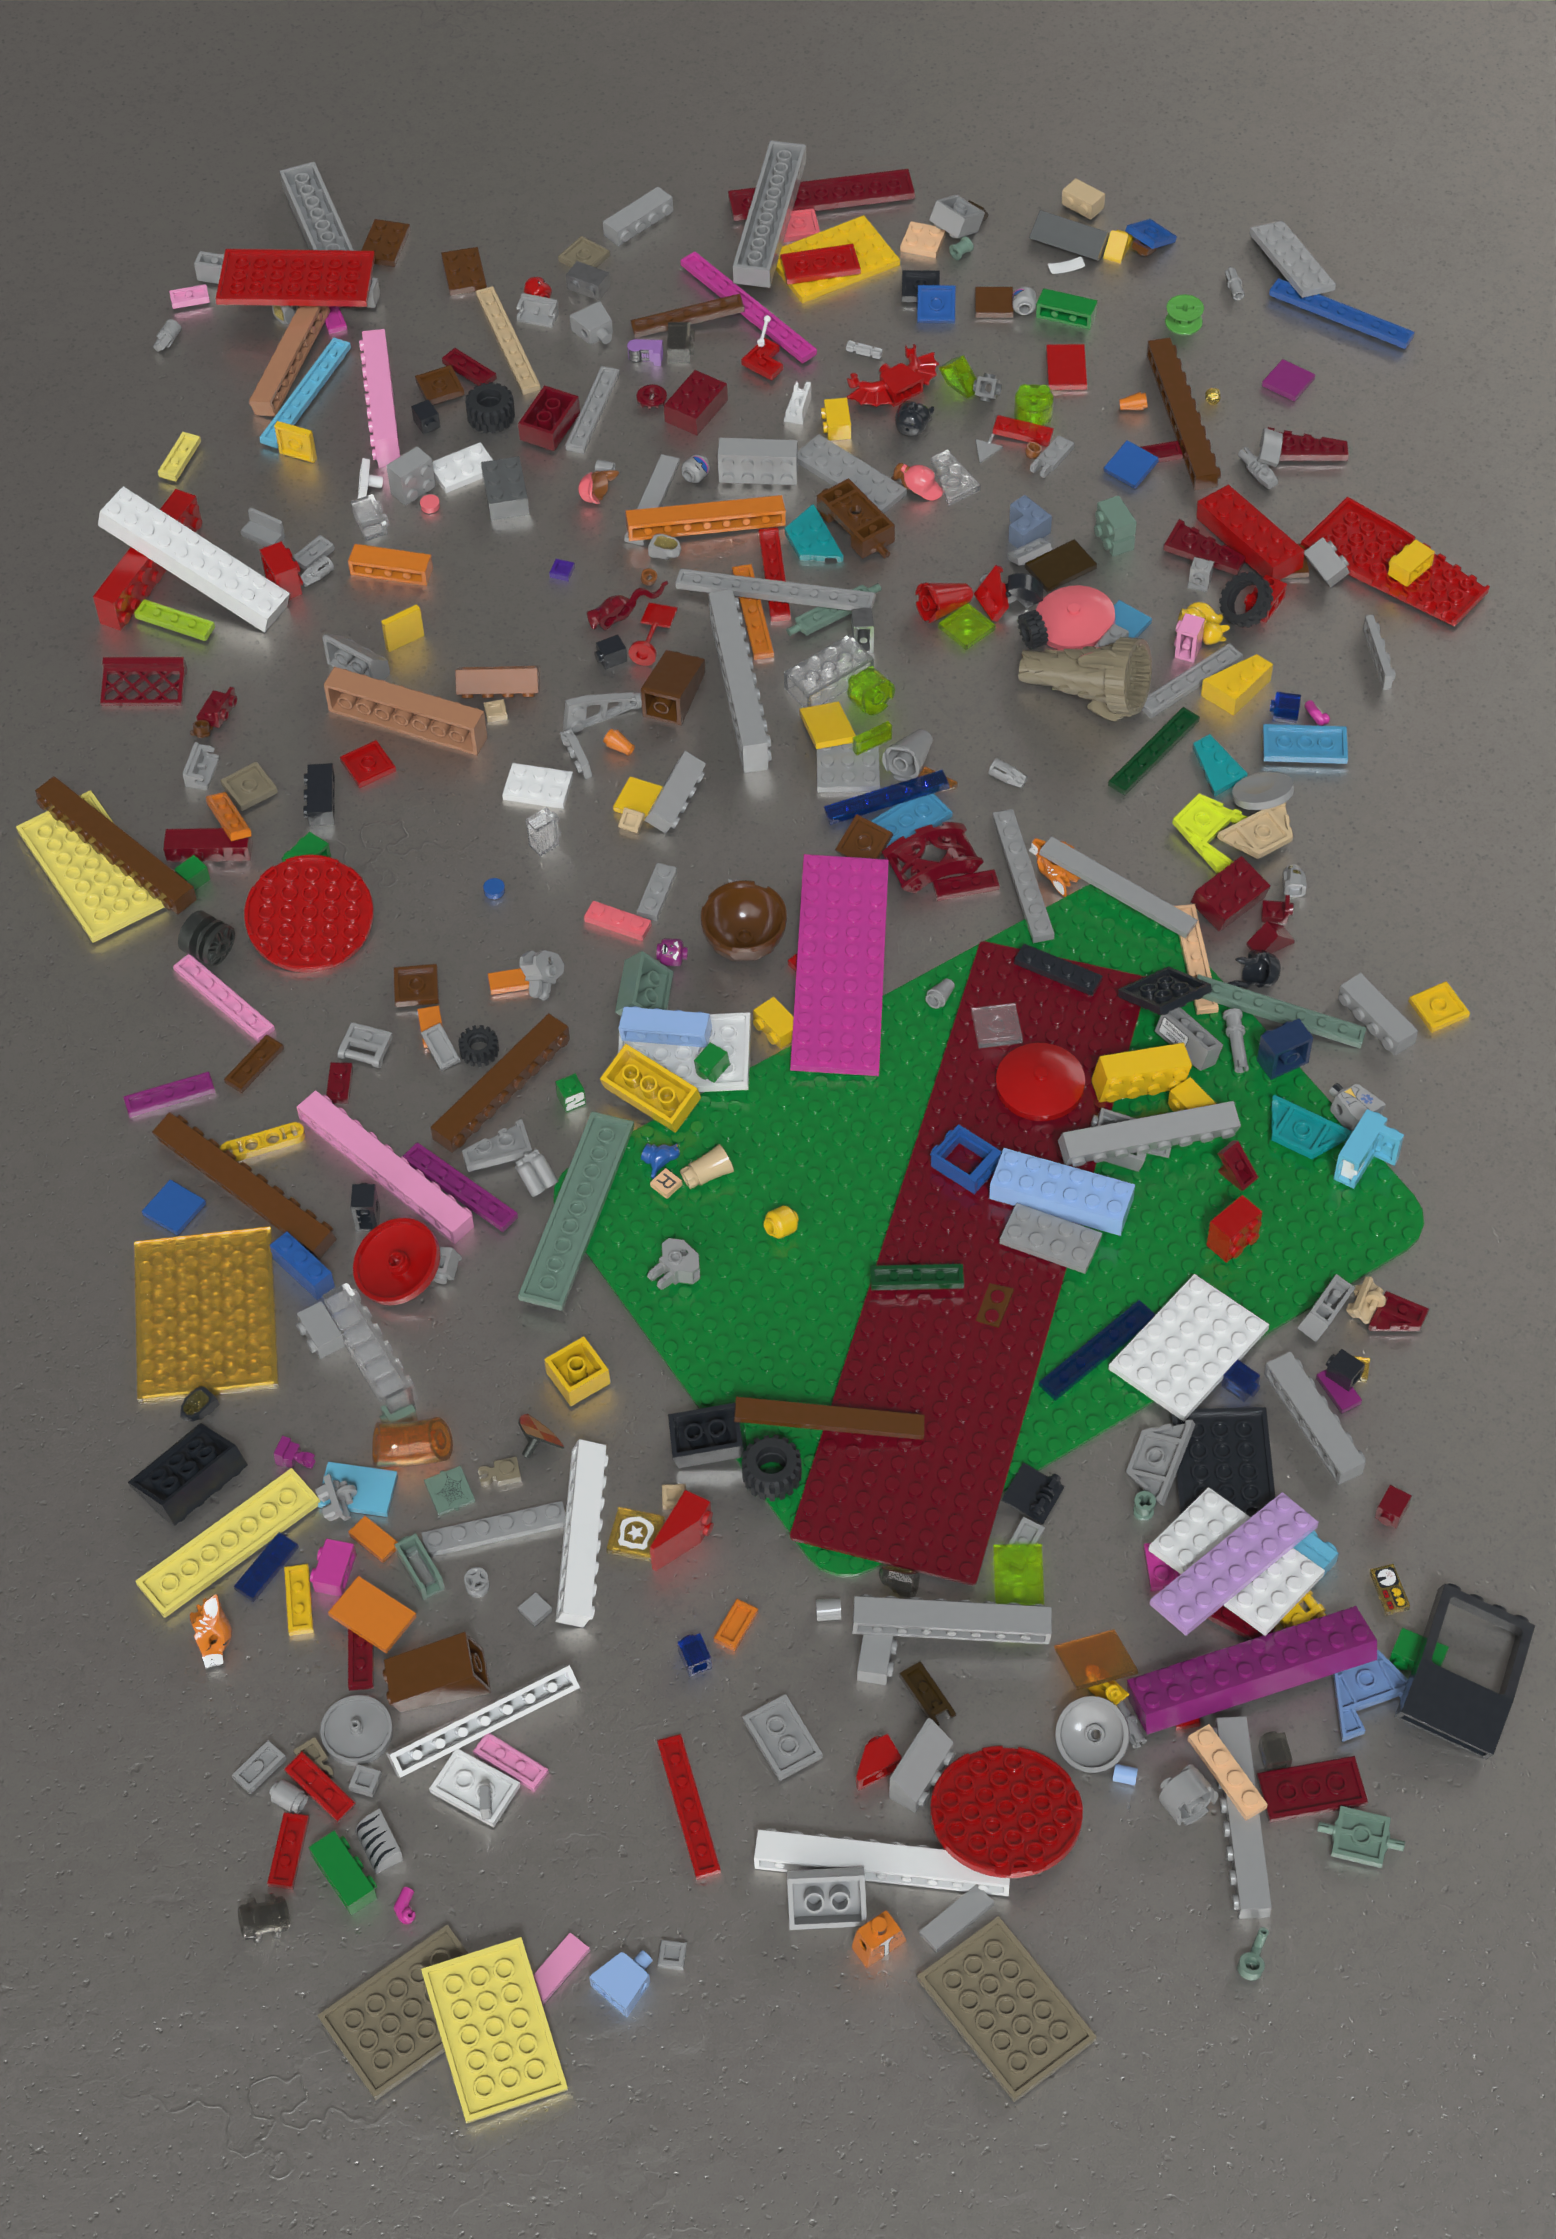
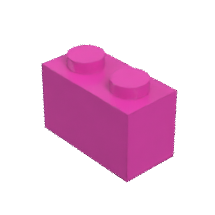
(333, 1567)

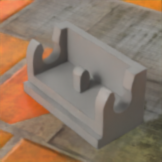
(537, 310)
(200, 767)

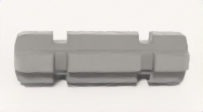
(864, 349)

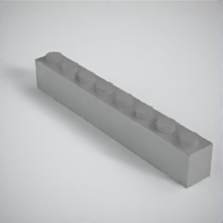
(1149, 1133)
(952, 1619)
(1245, 1837)

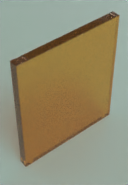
(1095, 1659)

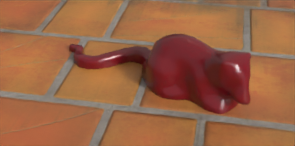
(618, 607)

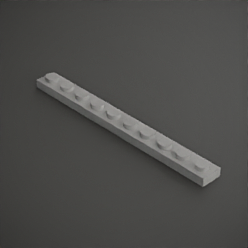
(775, 590)

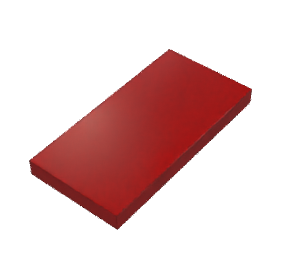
(820, 264)

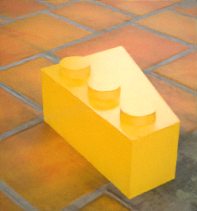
(1237, 684)

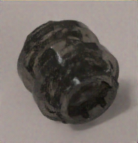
(263, 1917)

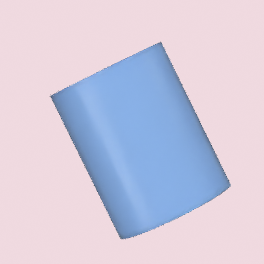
(1125, 1774)

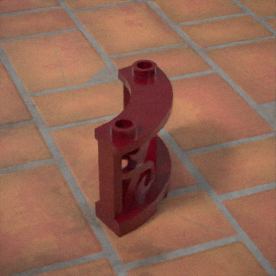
(950, 836)

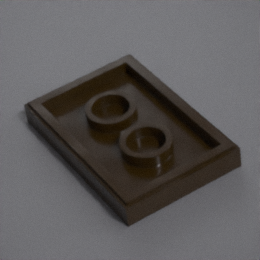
(1061, 565)

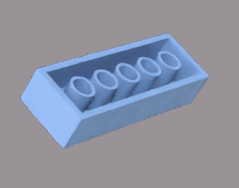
(1062, 1191)

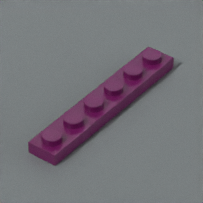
(461, 1187)

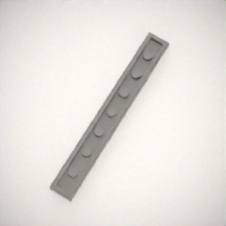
(1118, 887)

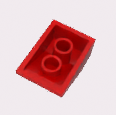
(682, 1530)

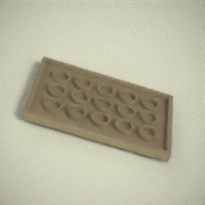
(1006, 2008)
(388, 2020)

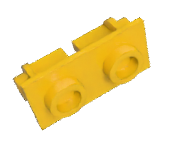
(1110, 1690)

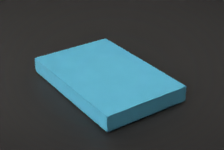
(373, 1486)

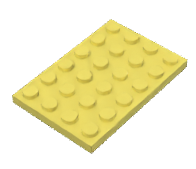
(494, 2030)

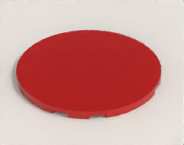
(309, 913)
(1006, 1812)

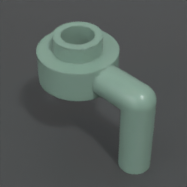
(1252, 1959)

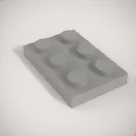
(782, 1737)

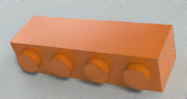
(390, 564)

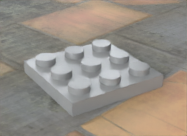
(845, 771)

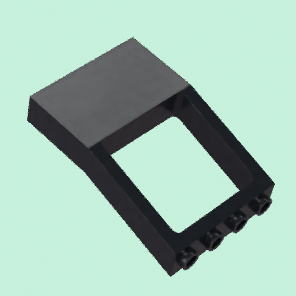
(1452, 1704)

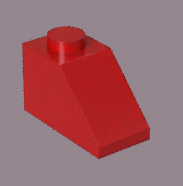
(877, 1761)

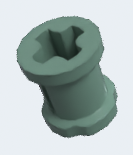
(962, 247)
(1144, 1505)

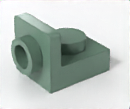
(401, 1415)

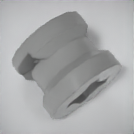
(473, 1577)

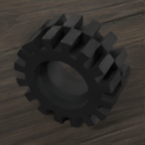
(1032, 629)
(474, 1036)

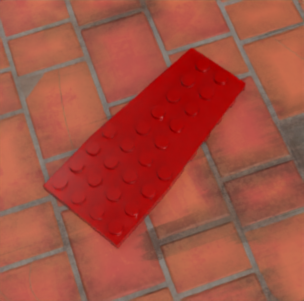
(1370, 543)

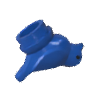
(659, 1156)

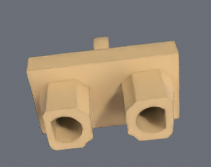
(1368, 1297)

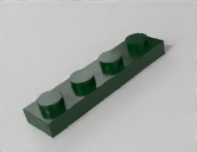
(917, 1277)

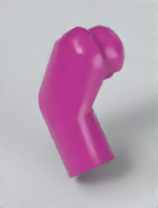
(1316, 714)
(402, 1908)

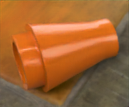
(1134, 402)
(617, 741)

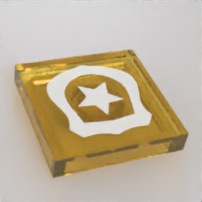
(634, 1533)

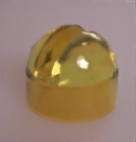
(1213, 396)

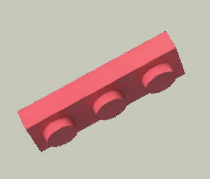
(617, 920)

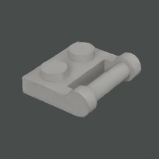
(368, 1039)

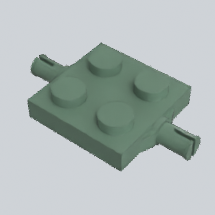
(1361, 1836)

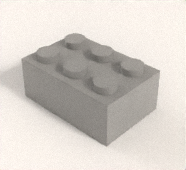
(826, 1898)

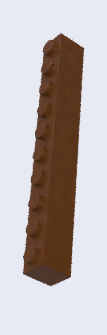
(1183, 414)
(115, 845)
(244, 1185)

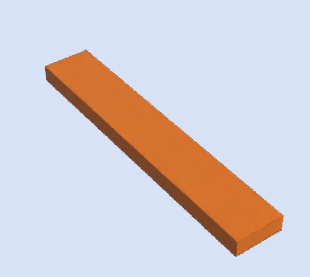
(754, 619)

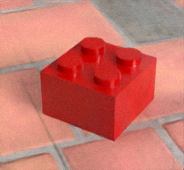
(281, 568)
(1234, 1229)

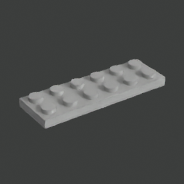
(1292, 259)
(837, 465)

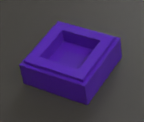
(562, 570)

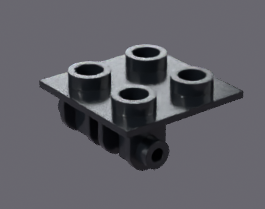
(1033, 1493)

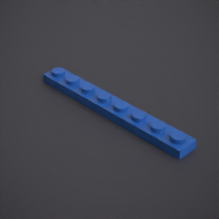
(1344, 314)

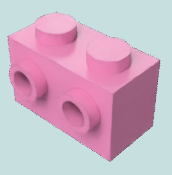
(1189, 637)

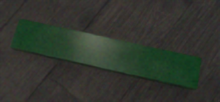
(1153, 751)

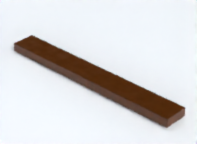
(829, 1418)

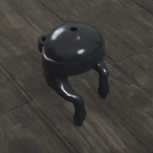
(912, 418)
(1259, 970)

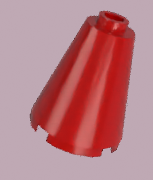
(941, 599)

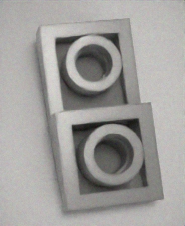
(1270, 447)

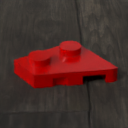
(993, 594)

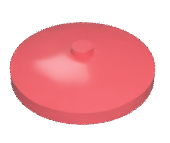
(1076, 616)

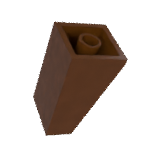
(672, 687)
(437, 1674)

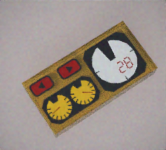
(1389, 1589)

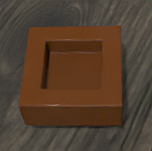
(1142, 249)

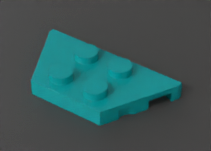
(811, 537)
(1304, 1130)

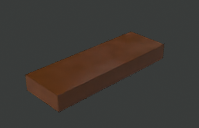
(254, 1063)

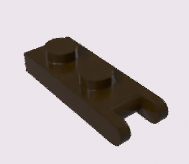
(926, 1692)

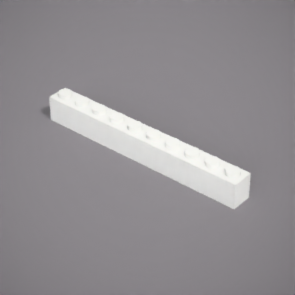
(881, 1861)

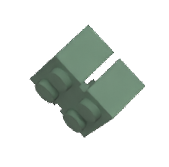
(1115, 526)

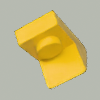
(1117, 245)

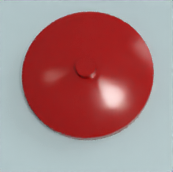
(1040, 1081)
(396, 1261)

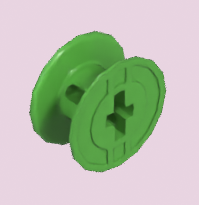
(1184, 314)

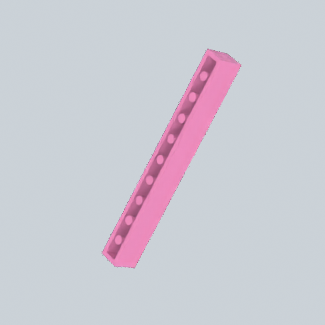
(386, 1167)

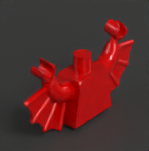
(896, 382)

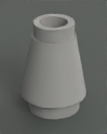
(940, 993)

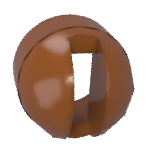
(1033, 450)
(646, 573)

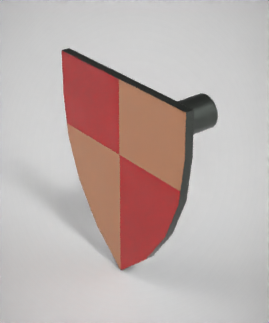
(536, 1432)

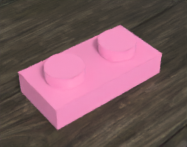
(189, 296)

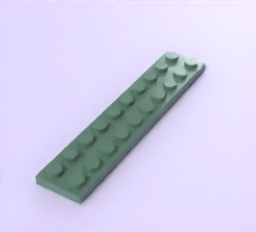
(576, 1211)

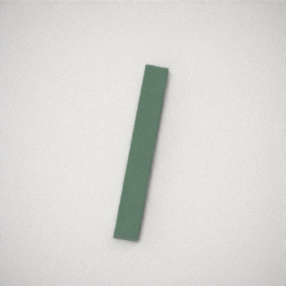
(1283, 1012)

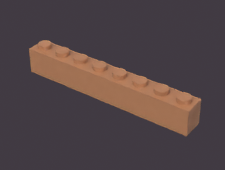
(288, 359)

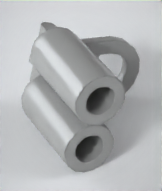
(535, 1172)

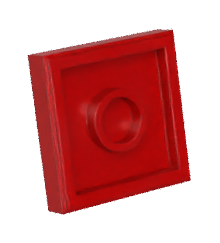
(368, 764)

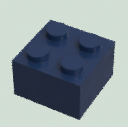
(1284, 1048)

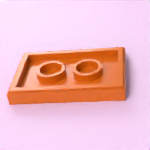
(372, 1614)

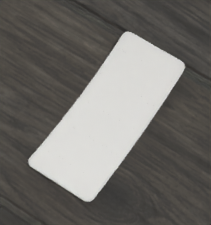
(1066, 266)

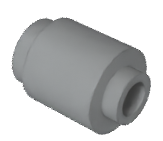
(288, 1796)

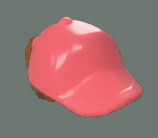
(918, 480)
(595, 485)

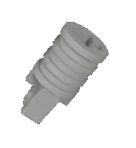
(167, 335)
(312, 574)
(1012, 775)

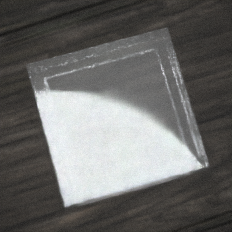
(997, 1025)

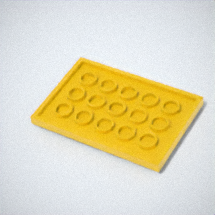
(871, 250)

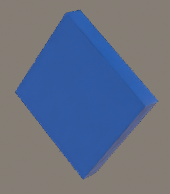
(1151, 233)
(936, 304)
(1131, 464)
(173, 1207)

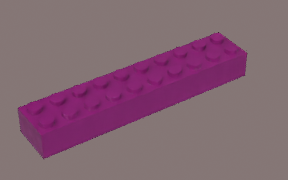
(1252, 1669)

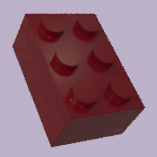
(695, 402)
(549, 418)
(1230, 893)

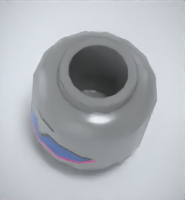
(1024, 300)
(695, 468)

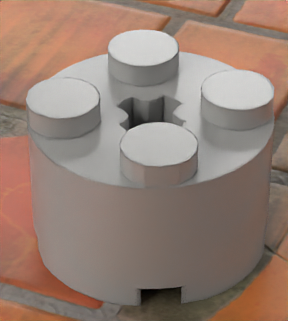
(1187, 1795)

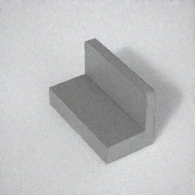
(263, 528)

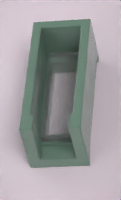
(419, 1566)

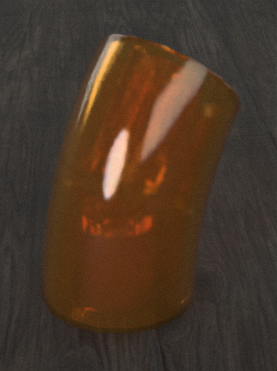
(411, 1443)

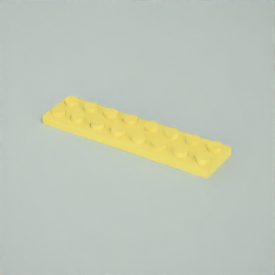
(227, 1542)

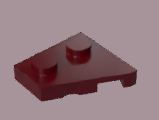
(1398, 1315)

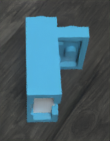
(1368, 1140)

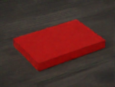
(1066, 366)

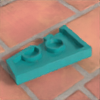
(1219, 767)

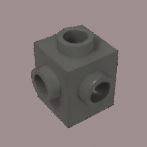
(980, 387)

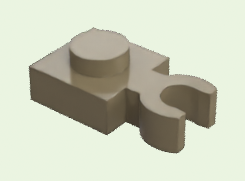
(504, 1471)
(315, 1752)

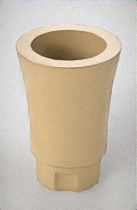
(706, 1168)

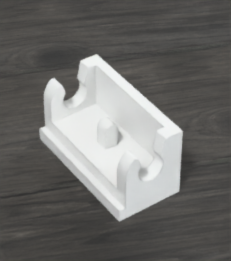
(798, 404)

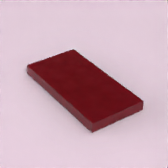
(1312, 1789)

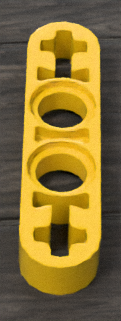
(261, 1139)

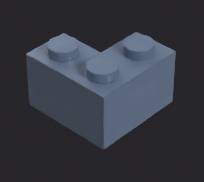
(1027, 522)

